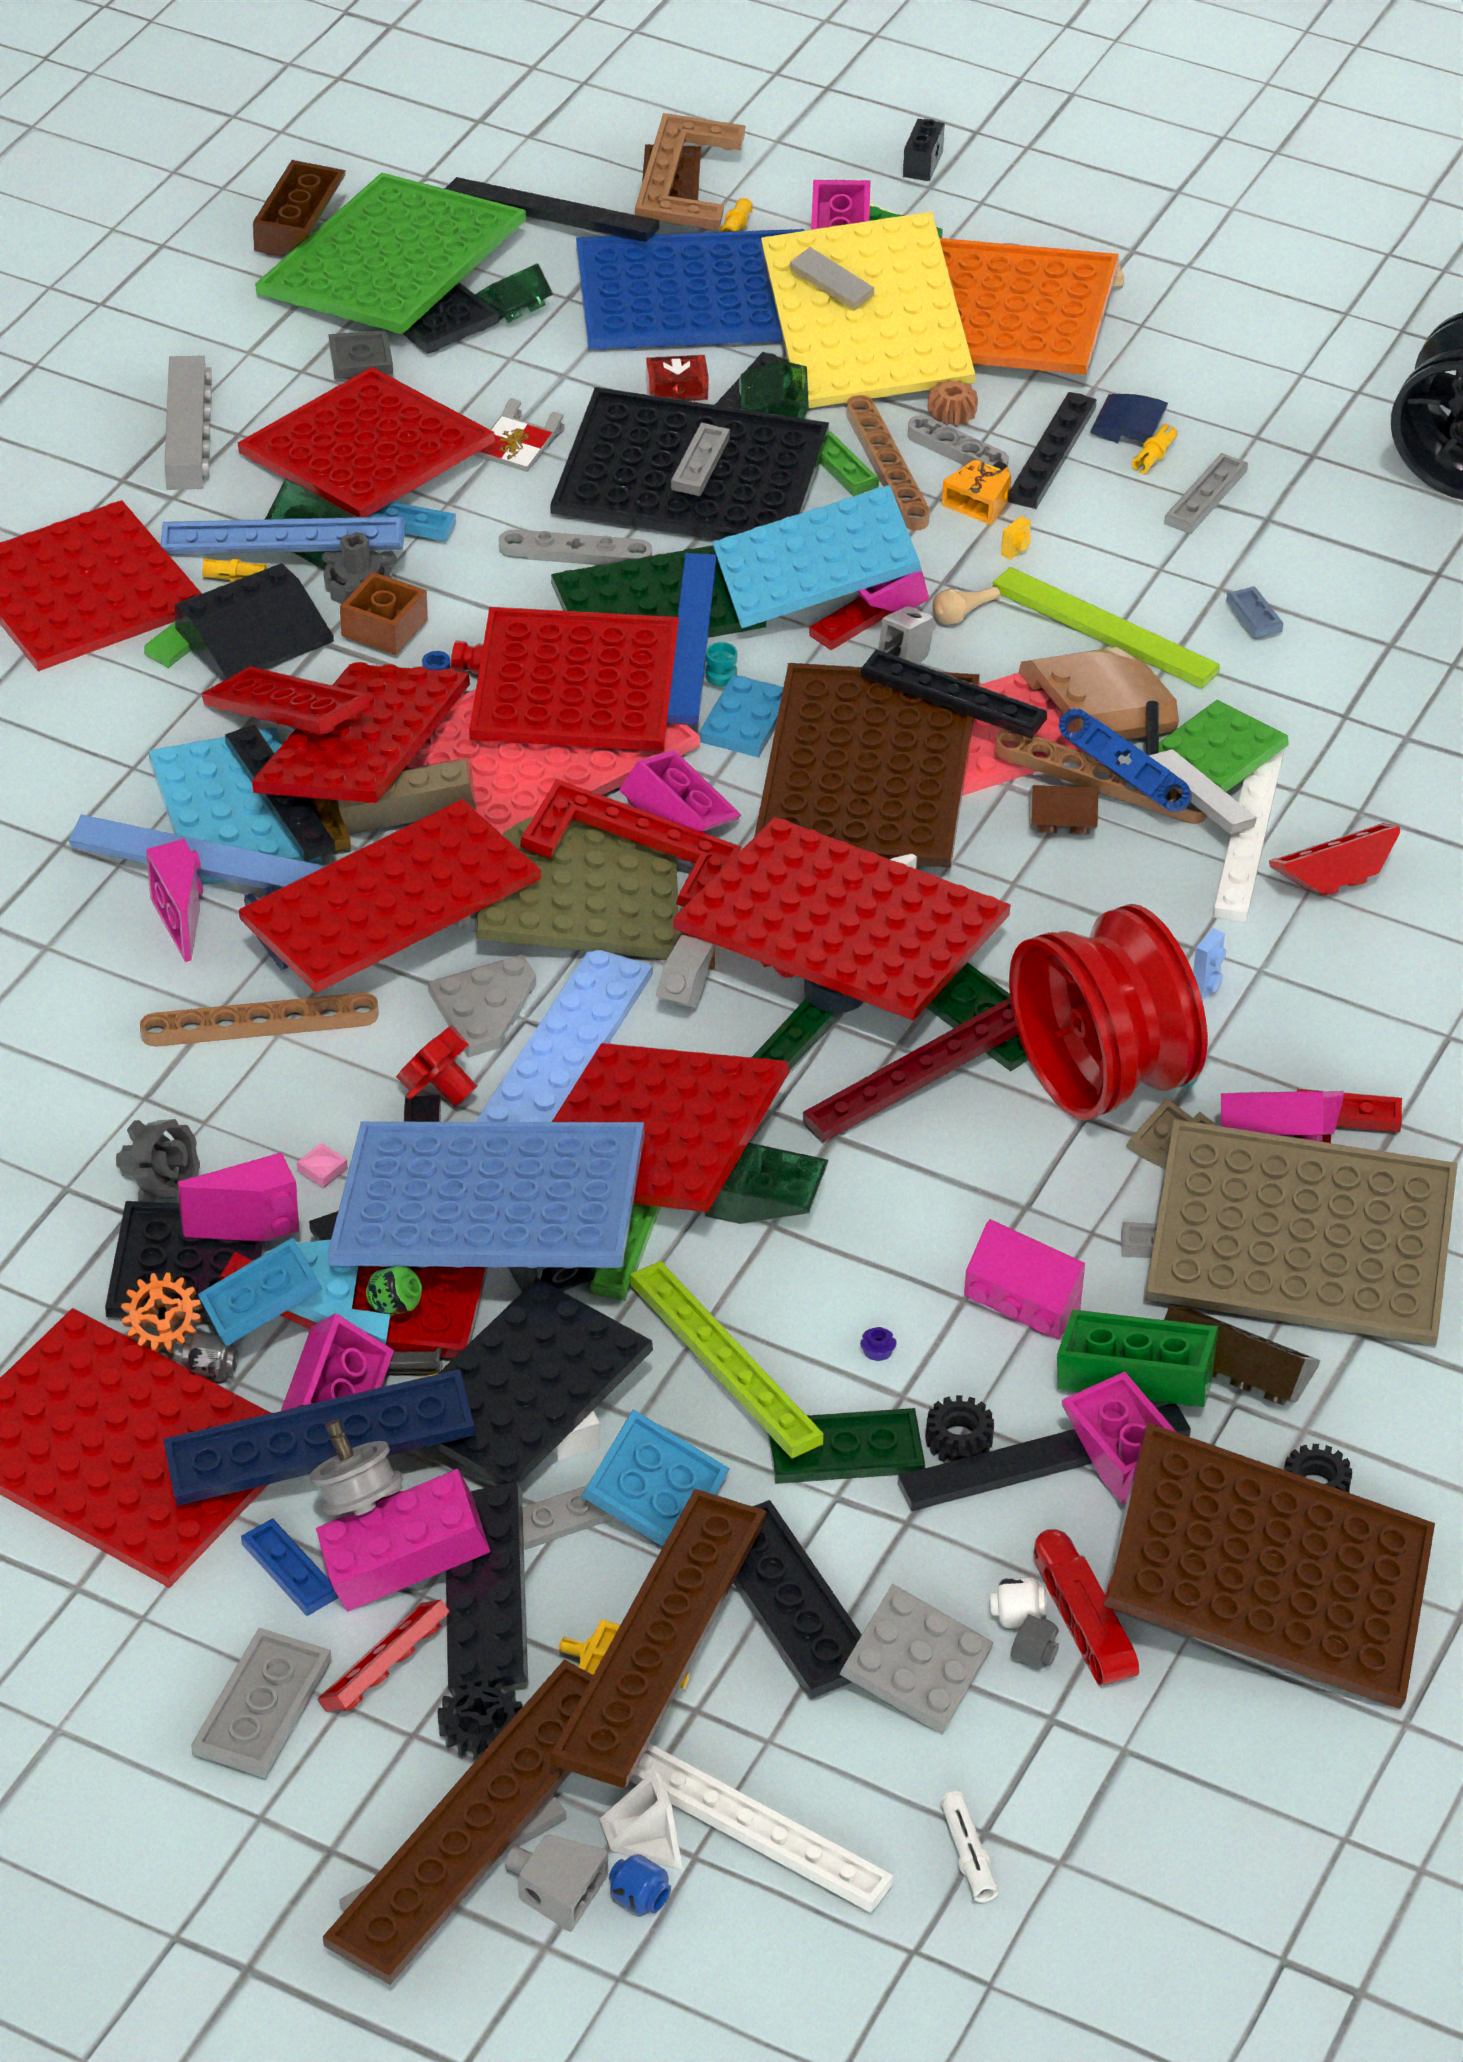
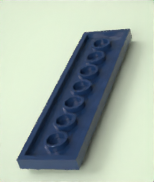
(297, 1441)

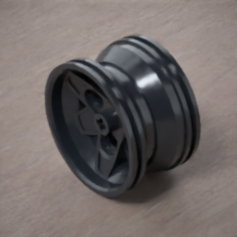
(1420, 429)

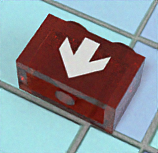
(678, 377)

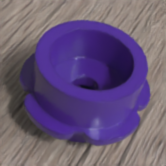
(878, 1343)

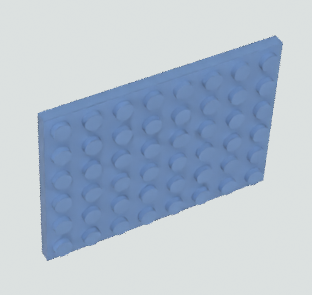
(488, 1194)

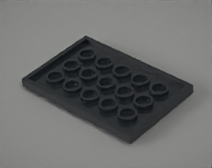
(537, 1379)

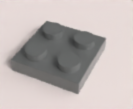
(359, 351)

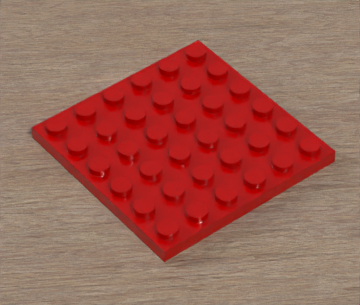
(366, 442)
(86, 585)
(575, 679)
(693, 1112)

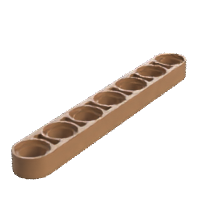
(887, 452)
(1084, 774)
(244, 1013)

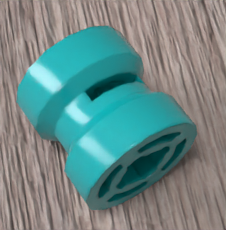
(721, 663)

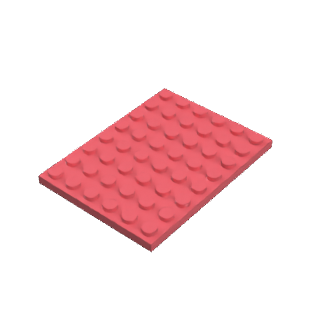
(516, 777)

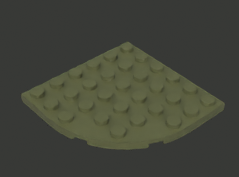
(590, 897)

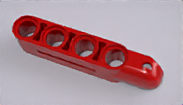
(1082, 1609)

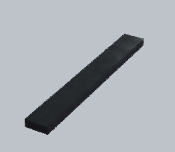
(561, 210)
(1006, 1466)

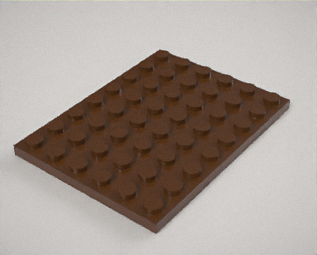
(867, 764)
(1271, 1565)

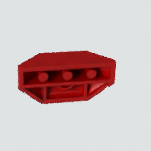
(1340, 860)

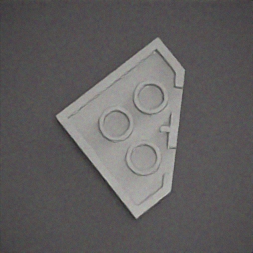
(484, 1001)

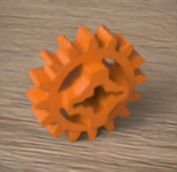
(147, 1315)

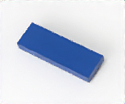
(289, 1566)

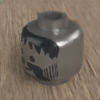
(210, 1357)

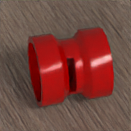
(466, 657)

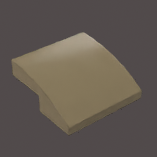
(1154, 1135)

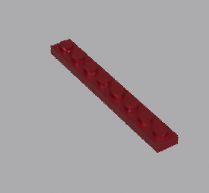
(911, 1072)

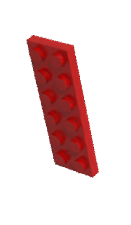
(286, 700)

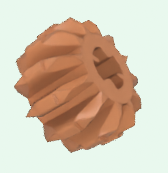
(952, 402)

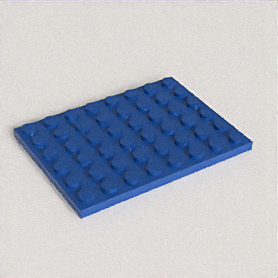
(677, 290)

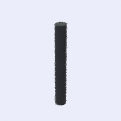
(1152, 727)

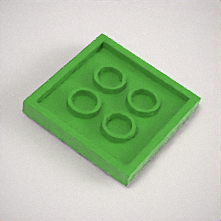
(1225, 743)

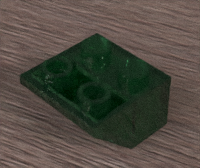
(775, 389)

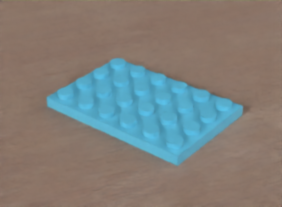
(816, 556)
(215, 800)

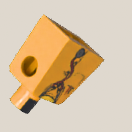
(978, 490)

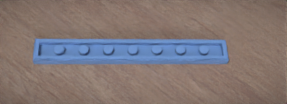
(279, 535)
(216, 859)

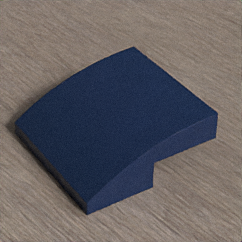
(1129, 416)

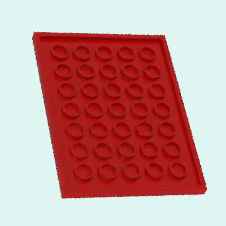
(843, 917)
(89, 1449)

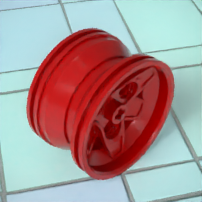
(1108, 1011)

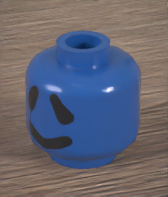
(639, 1884)

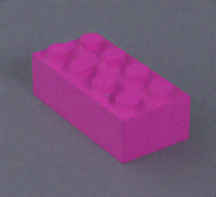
(402, 1540)

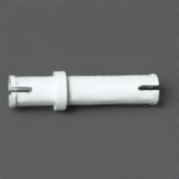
(980, 1879)

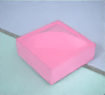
(322, 1165)

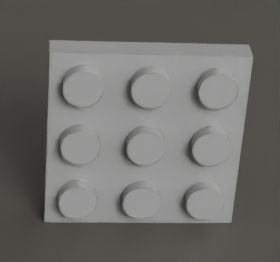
(916, 1658)

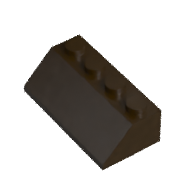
(1254, 1359)

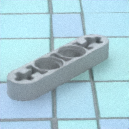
(929, 431)

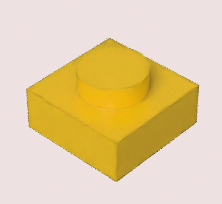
(1016, 538)

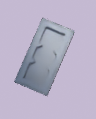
(1254, 612)

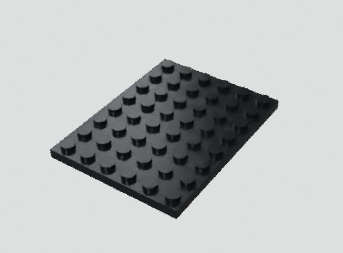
(636, 441)

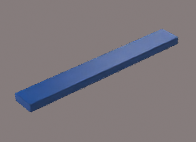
(692, 638)

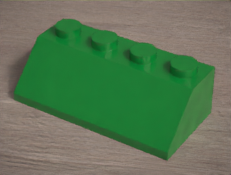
(1161, 1356)

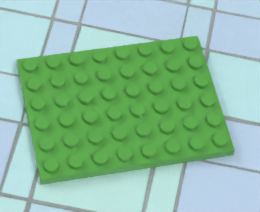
(391, 252)

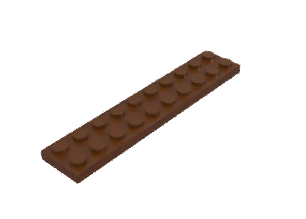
(658, 1639)
(460, 1835)

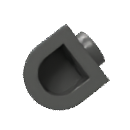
(1035, 1642)

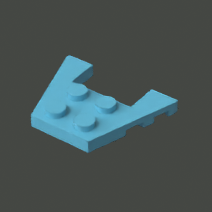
(337, 1293)

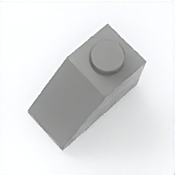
(685, 972)

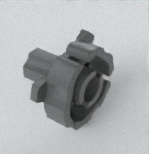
(353, 565)
(154, 1158)

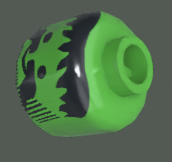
(394, 1290)

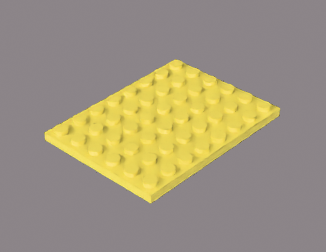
(896, 339)

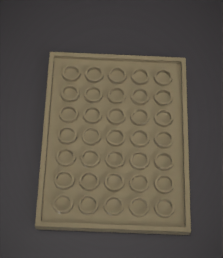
(1303, 1232)

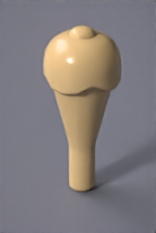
(952, 605)

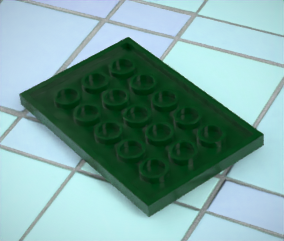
(644, 588)

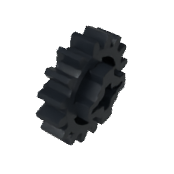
(476, 1716)

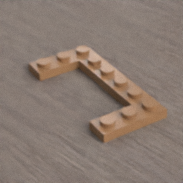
(654, 196)

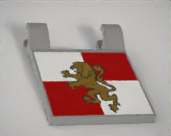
(518, 441)

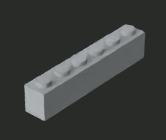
(187, 422)

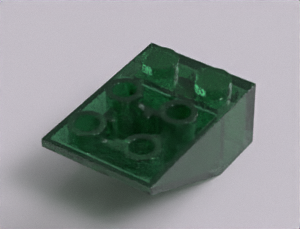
(768, 1185)

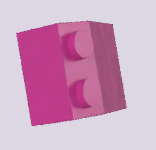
(676, 792)
(176, 891)
(241, 1202)
(1111, 1426)

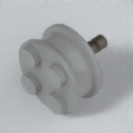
(354, 1475)

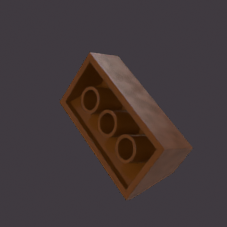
(294, 206)

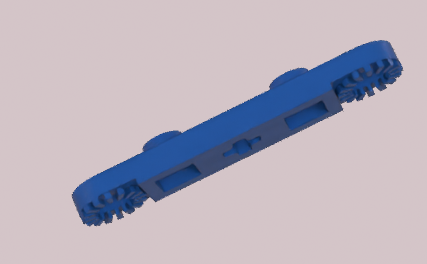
(1143, 771)

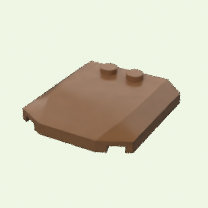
(1106, 686)

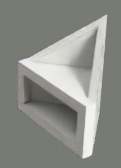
(644, 1824)

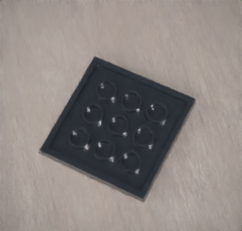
(154, 1243)

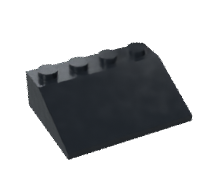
(252, 622)

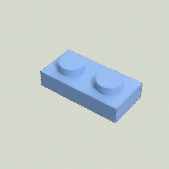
(1208, 962)

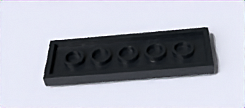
(489, 1598)
(796, 1607)

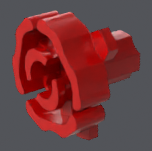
(437, 1065)

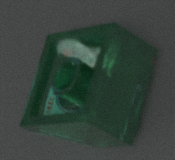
(517, 292)

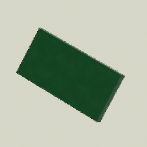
(970, 995)
(855, 1448)

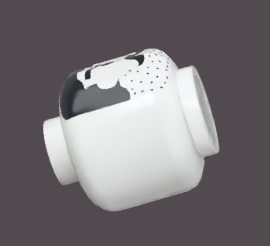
(1017, 1599)

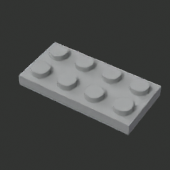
(261, 1702)

